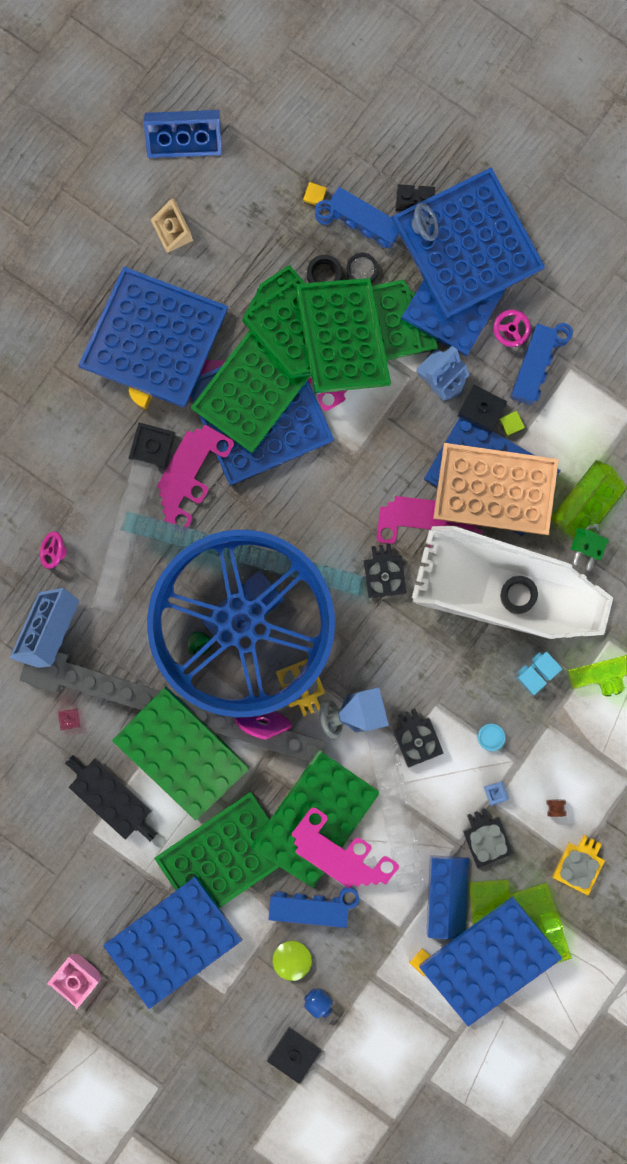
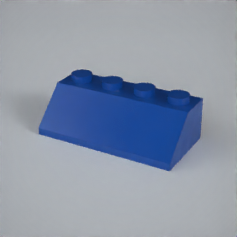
(183, 133)
(447, 896)

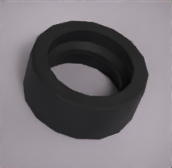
(324, 259)
(519, 580)

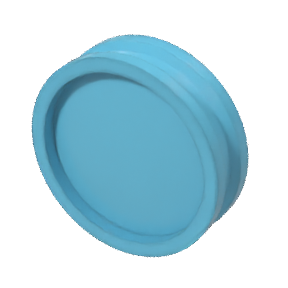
(491, 737)

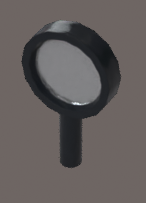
(362, 266)

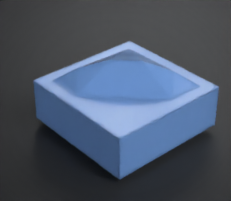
(496, 793)

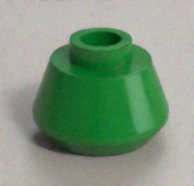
(196, 642)

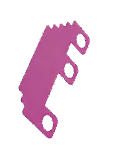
(183, 467)
(412, 513)
(333, 860)

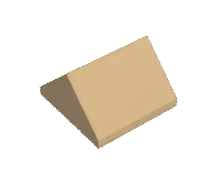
(171, 227)

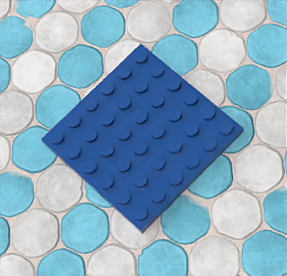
(477, 244)
(153, 337)
(293, 435)

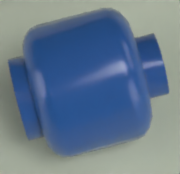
(318, 1003)

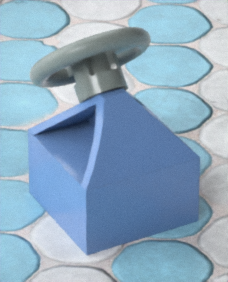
(359, 712)

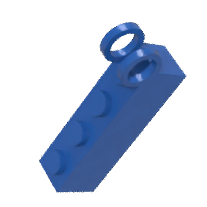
(359, 215)
(535, 361)
(311, 910)

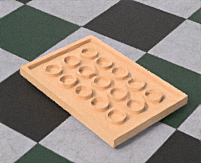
(496, 489)

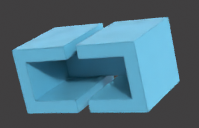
(545, 666)

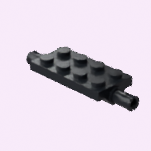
(110, 798)

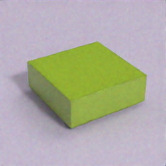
(511, 423)

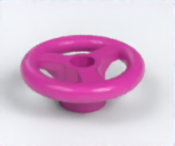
(509, 334)
(56, 550)

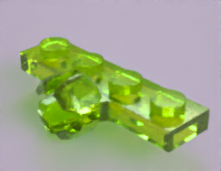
(606, 674)

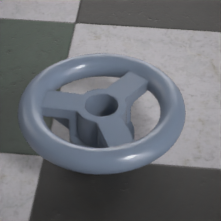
(422, 223)

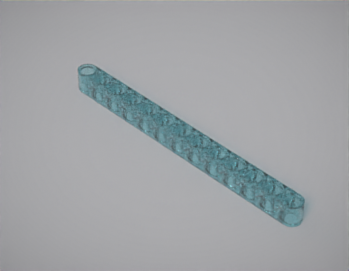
(244, 554)

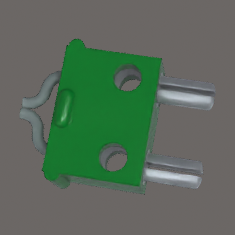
(589, 545)

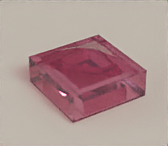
(69, 719)

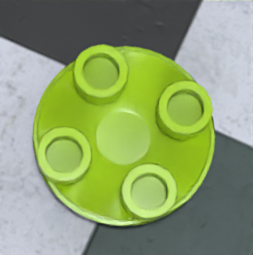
(292, 960)

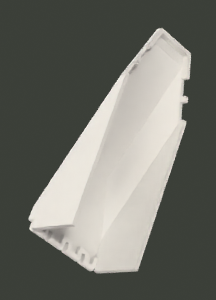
(467, 577)

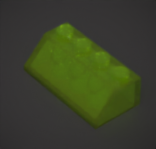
(589, 500)

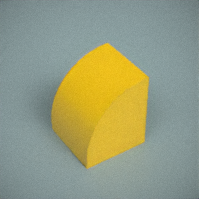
(140, 399)

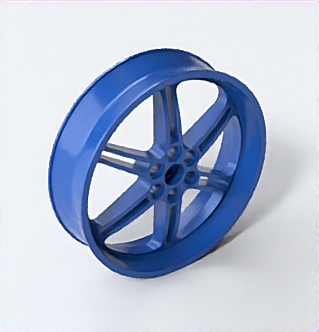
(252, 704)

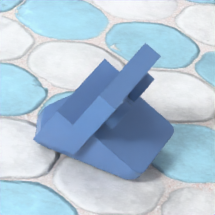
(444, 373)

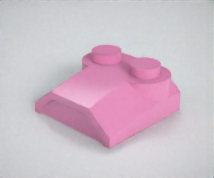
(75, 979)

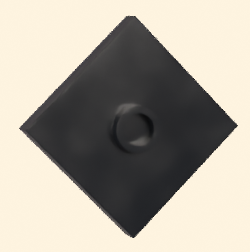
(482, 408)
(152, 445)
(294, 1055)

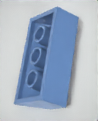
(45, 628)

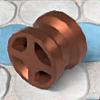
(556, 808)

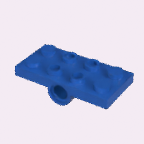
(252, 589)

